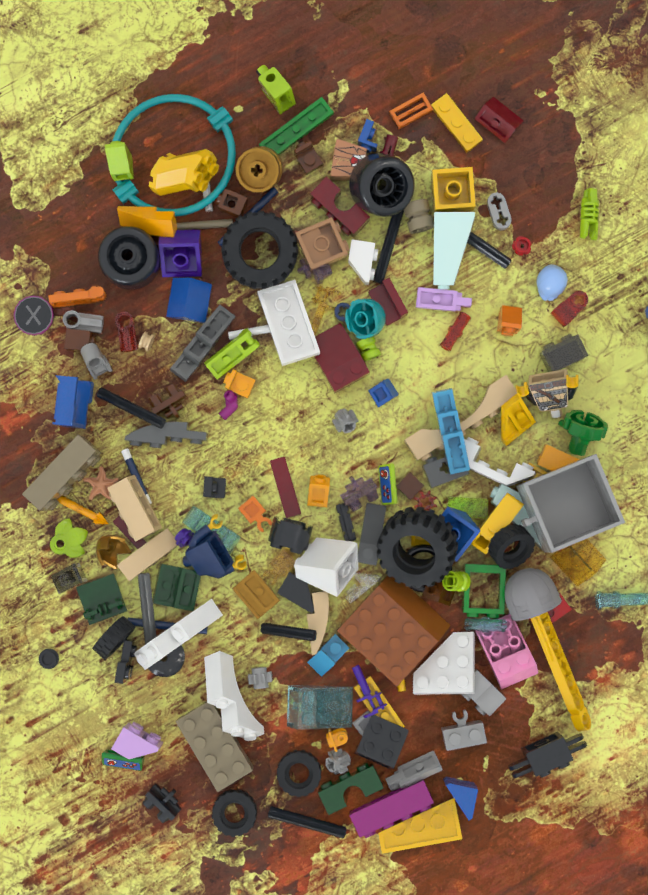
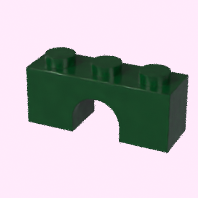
(332, 792)

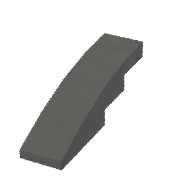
(202, 343)

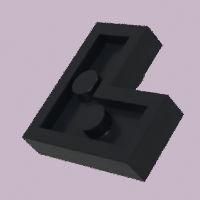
(124, 667)

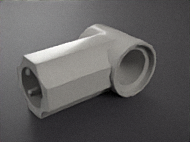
(85, 321)

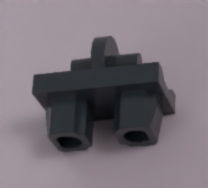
(163, 801)

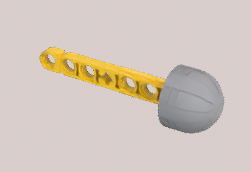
(530, 596)

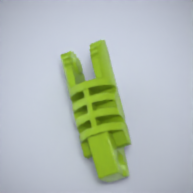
(589, 214)

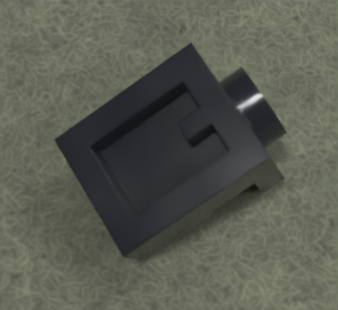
(214, 487)

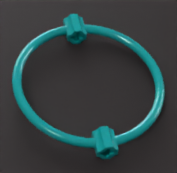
(219, 121)

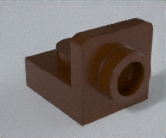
(307, 157)
(438, 594)

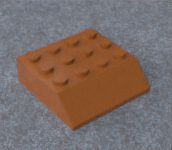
(394, 629)

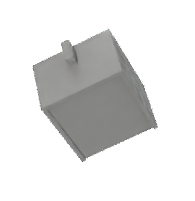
(570, 504)

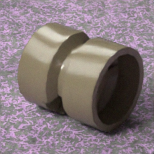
(418, 216)

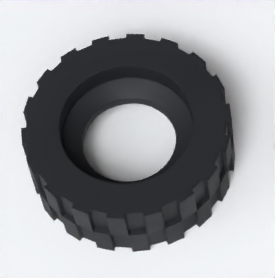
(506, 537)
(113, 637)
(306, 787)
(228, 827)

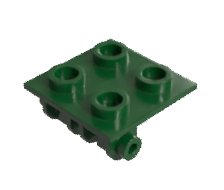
(101, 599)

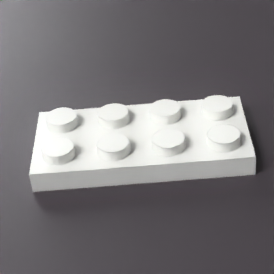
(288, 322)

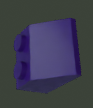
(181, 254)

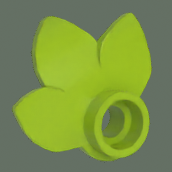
(70, 537)

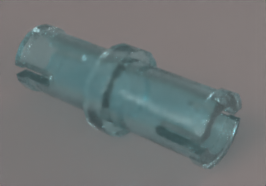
(485, 624)

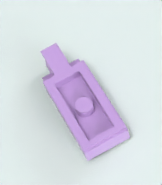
(441, 299)

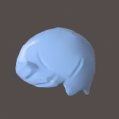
(551, 282)

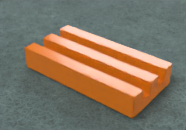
(396, 119)

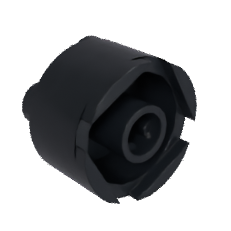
(290, 534)

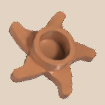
(100, 484)

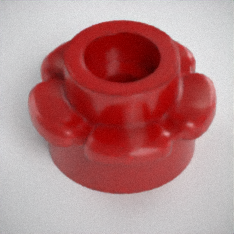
(524, 241)

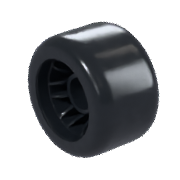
(395, 185)
(135, 272)

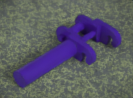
(366, 691)

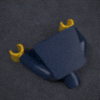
(209, 554)

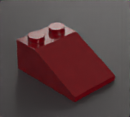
(339, 358)

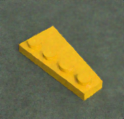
(427, 828)

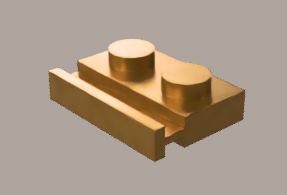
(256, 594)

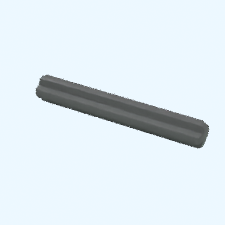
(147, 607)

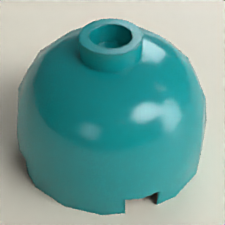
(365, 318)

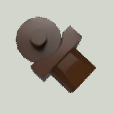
(175, 396)

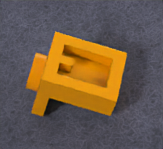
(239, 383)
(318, 491)

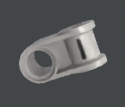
(95, 360)

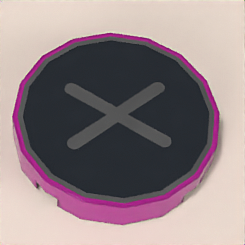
(34, 315)

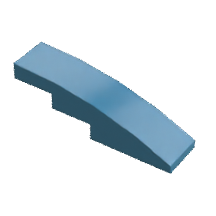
(450, 431)

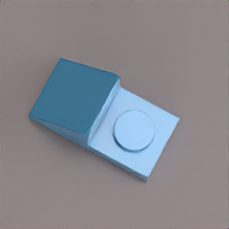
(328, 655)

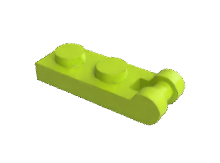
(231, 354)

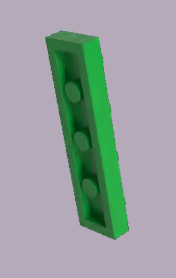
(298, 126)

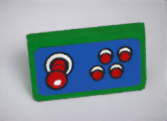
(114, 759)

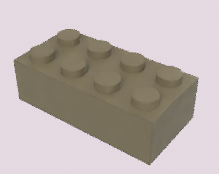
(62, 474)
(215, 749)

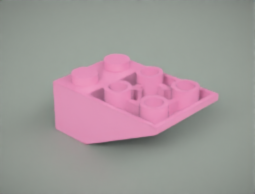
(508, 654)

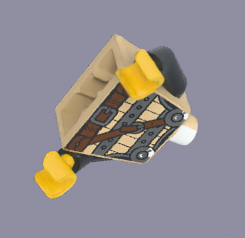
(550, 391)

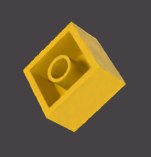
(453, 190)

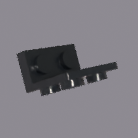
(382, 742)

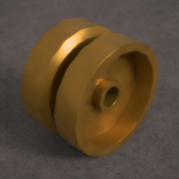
(247, 170)

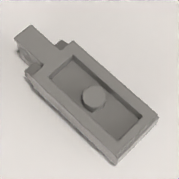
(414, 771)

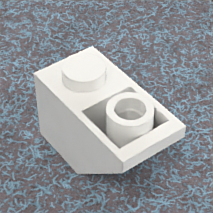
(361, 258)

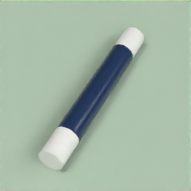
(133, 470)

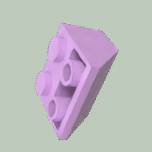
(135, 742)

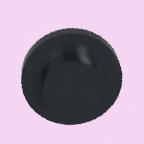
(48, 658)

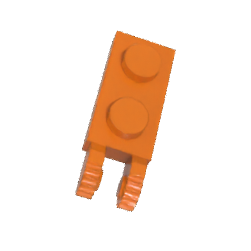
(77, 297)

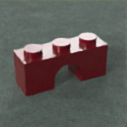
(351, 220)

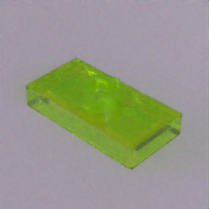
(474, 507)

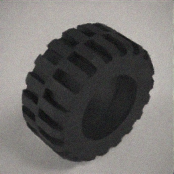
(278, 230)
(410, 569)

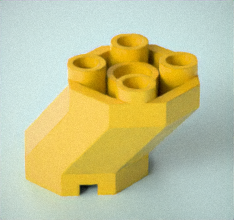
(183, 172)

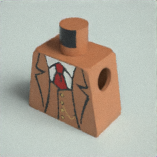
(344, 159)

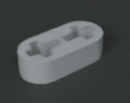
(494, 213)

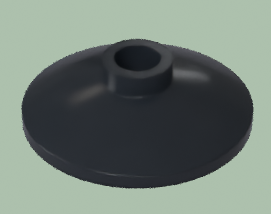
(171, 666)

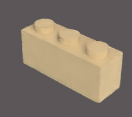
(134, 508)

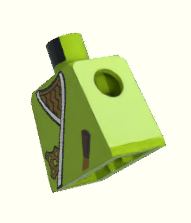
(276, 88)

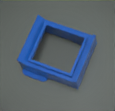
(72, 402)

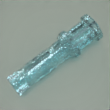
(617, 600)

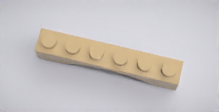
(425, 440)

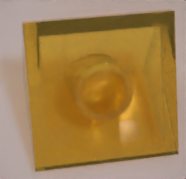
(579, 561)

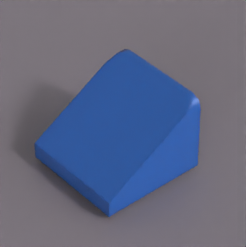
(383, 392)

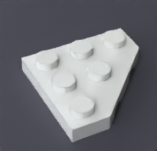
(448, 668)

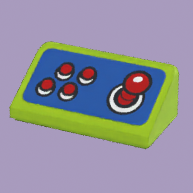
(387, 484)

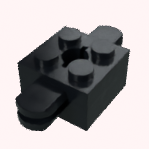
(547, 755)

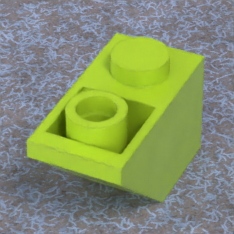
(119, 161)

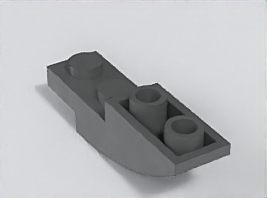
(157, 437)

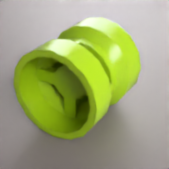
(366, 344)
(456, 581)

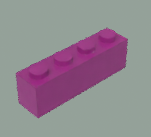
(390, 808)

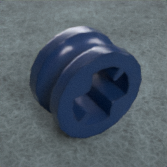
(337, 311)

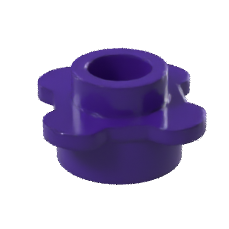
(183, 537)

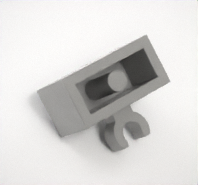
(463, 733)

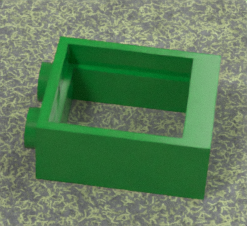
(491, 612)

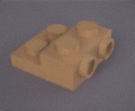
(322, 243)

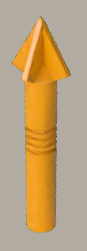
(96, 517)

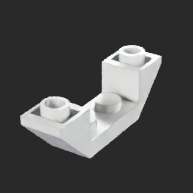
(519, 474)

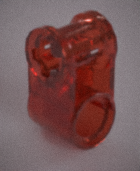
(568, 310)

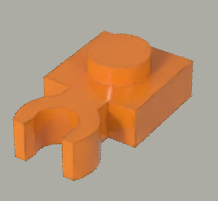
(253, 512)

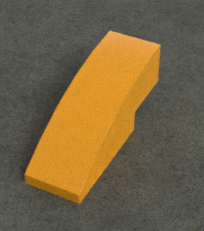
(148, 219)

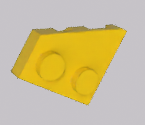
(514, 419)

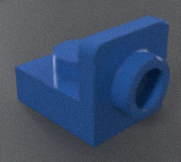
(367, 133)

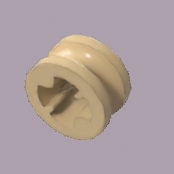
(146, 341)

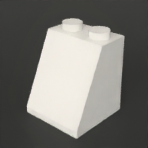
(328, 564)

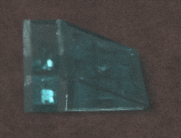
(319, 706)

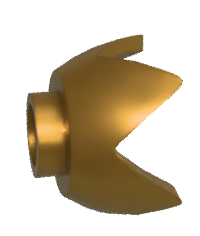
(109, 547)

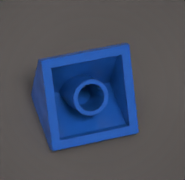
(189, 299)
(463, 526)
(464, 794)

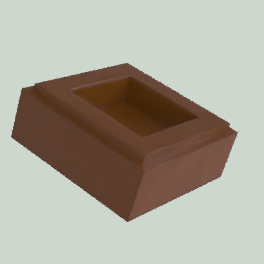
(410, 486)

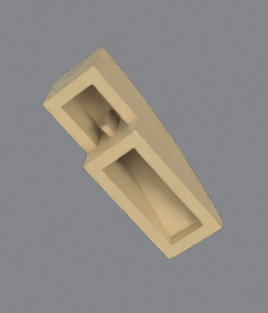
(148, 554)
(319, 618)

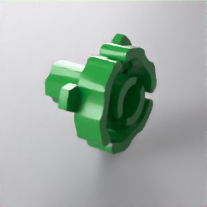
(583, 431)

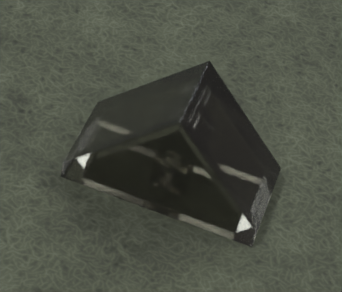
(69, 578)

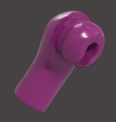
(231, 402)

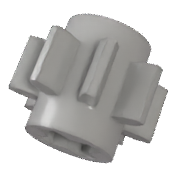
(345, 420)
(260, 677)
(338, 761)

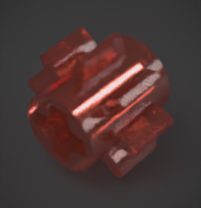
(422, 496)

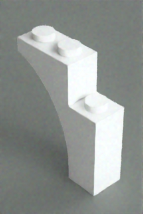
(177, 634)
(225, 694)

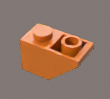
(509, 320)

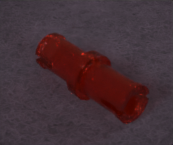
(455, 331)

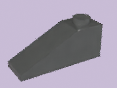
(370, 533)

